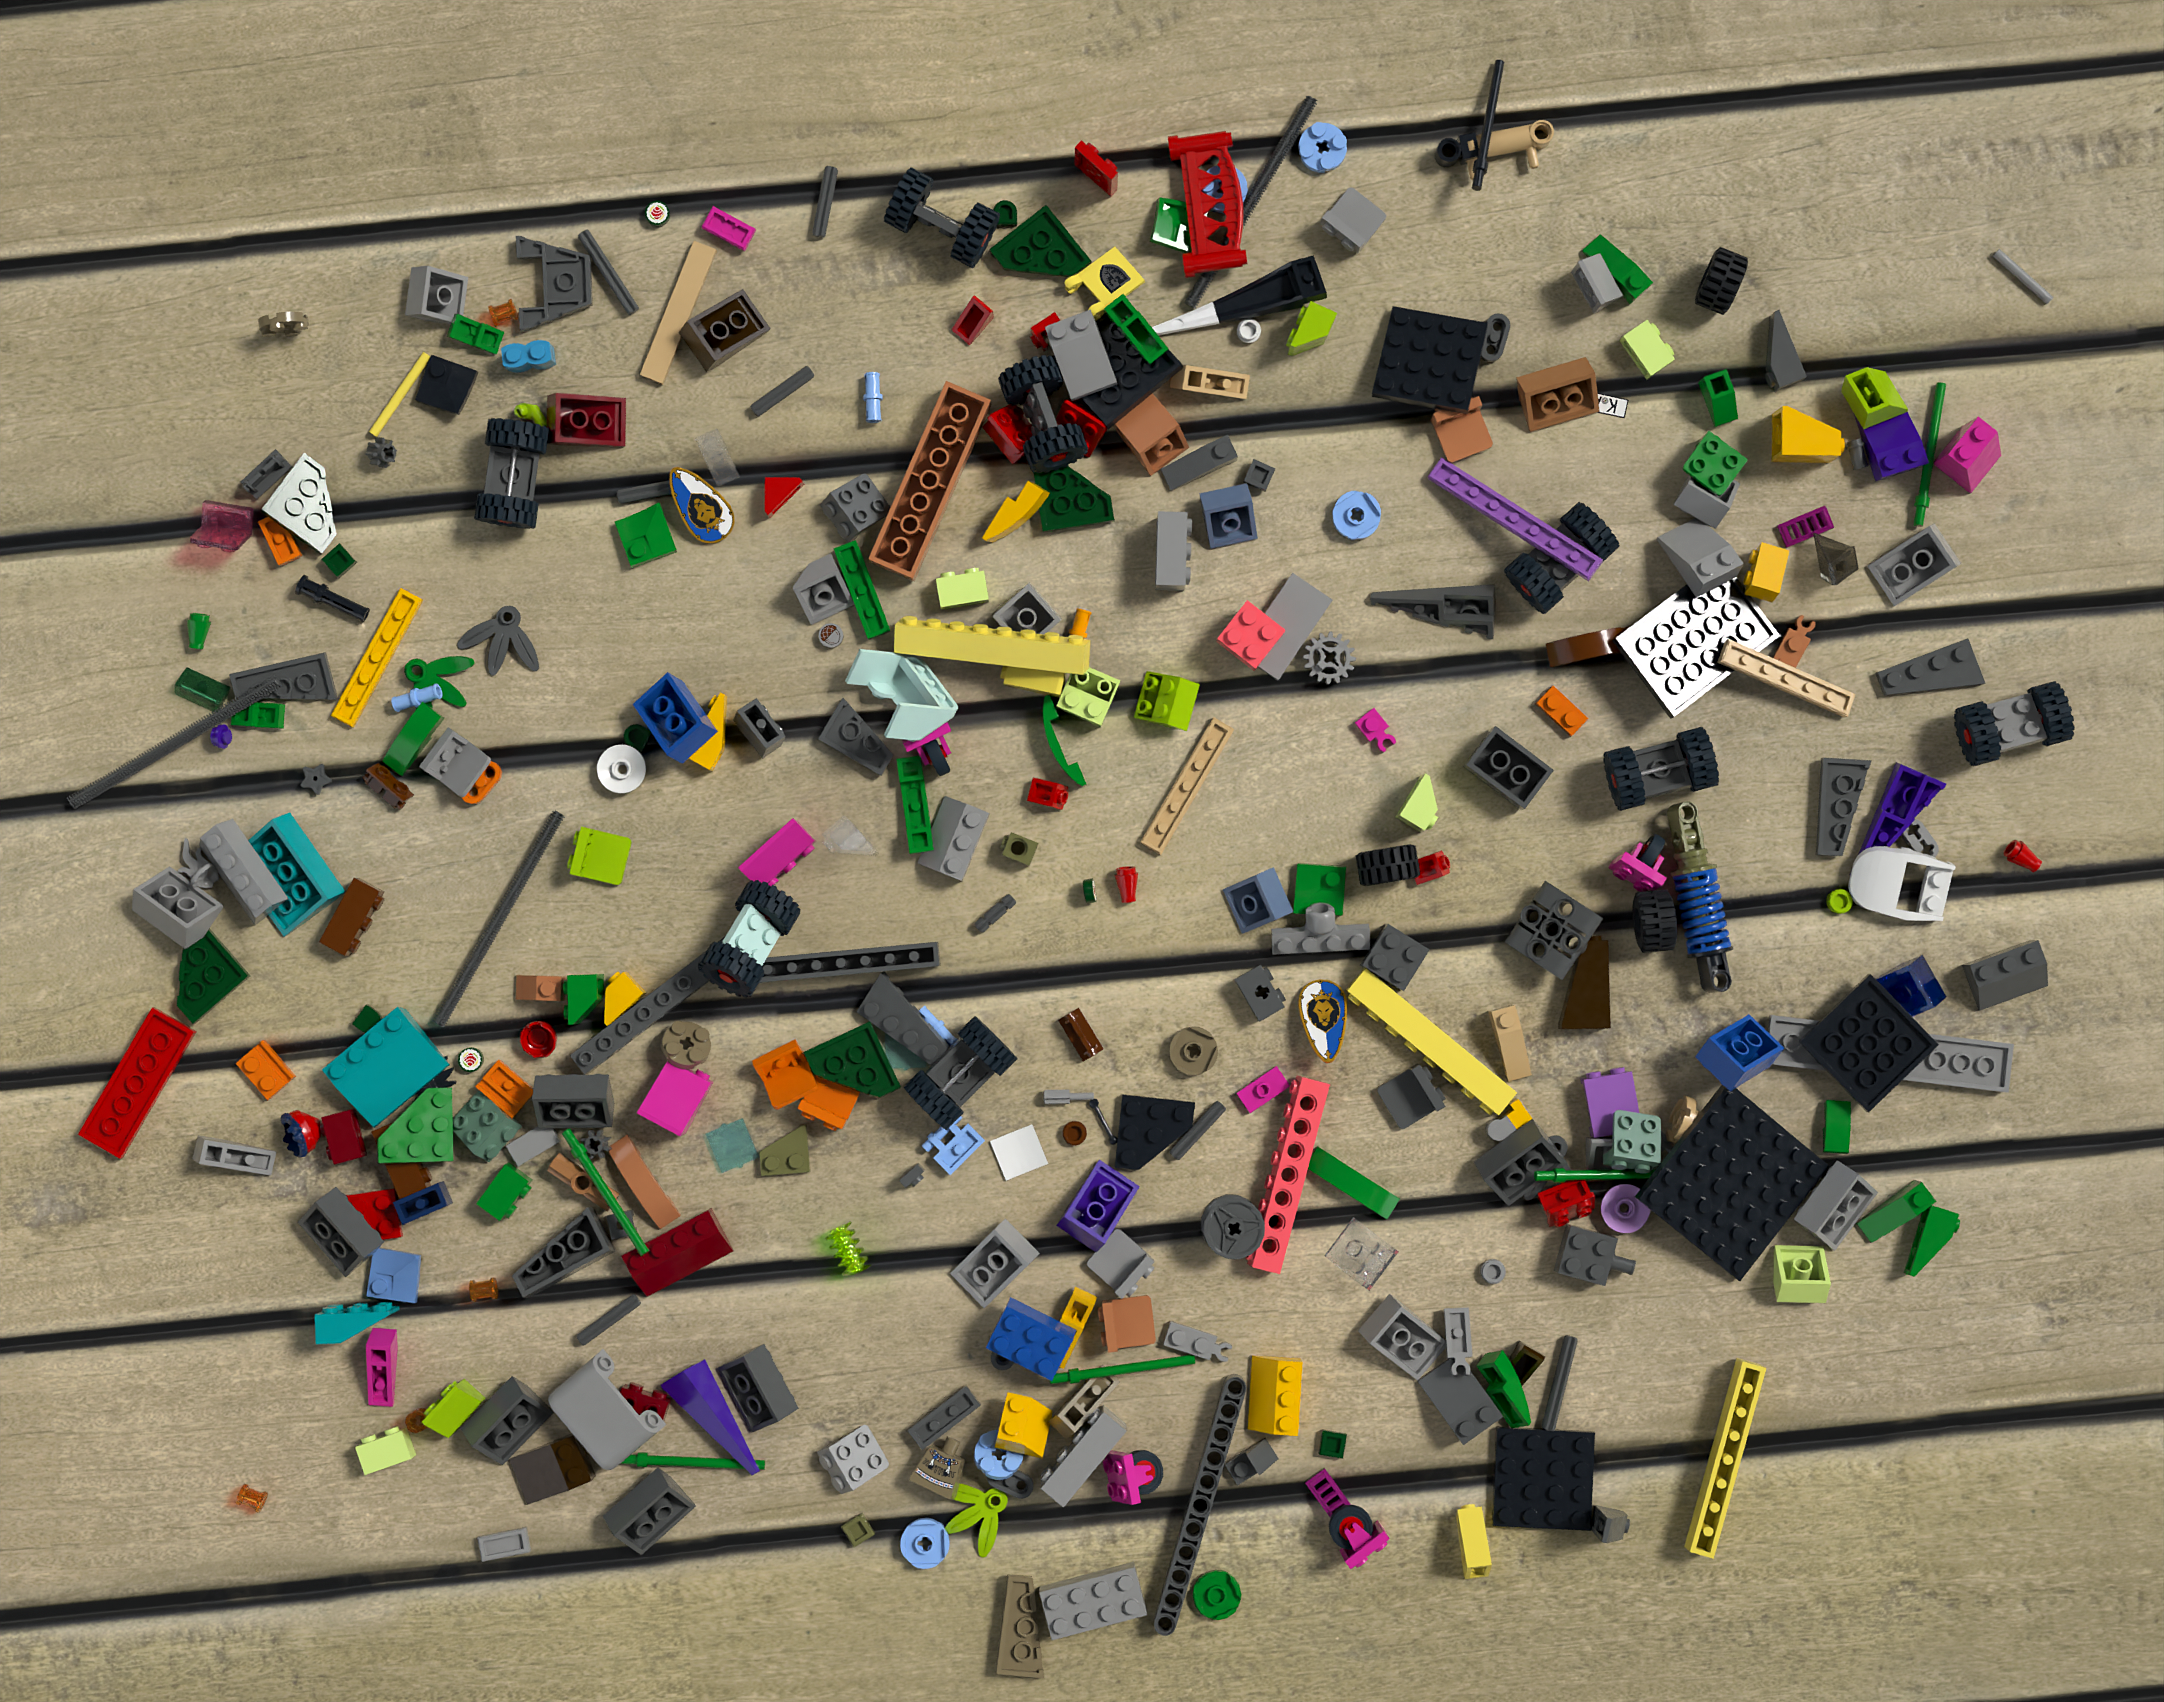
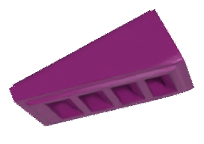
(1824, 517)
(1323, 1501)

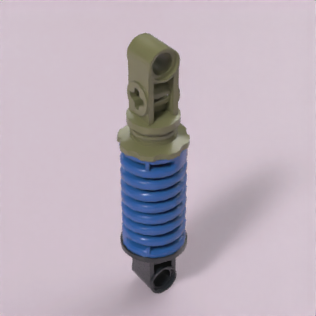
(1696, 880)

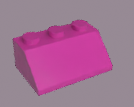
(779, 853)

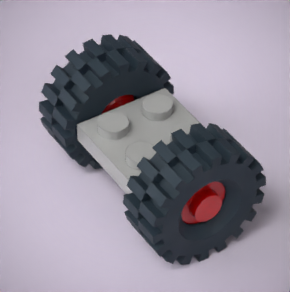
(2014, 723)

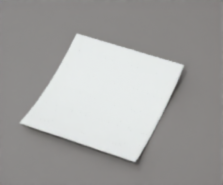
(1019, 1152)

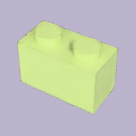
(1647, 349)
(962, 589)
(385, 1450)

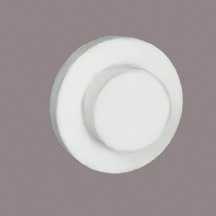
(1248, 330)

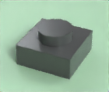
(1259, 475)
(913, 1176)

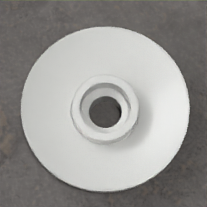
(609, 766)

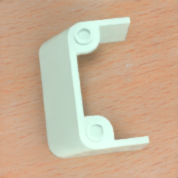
(911, 684)

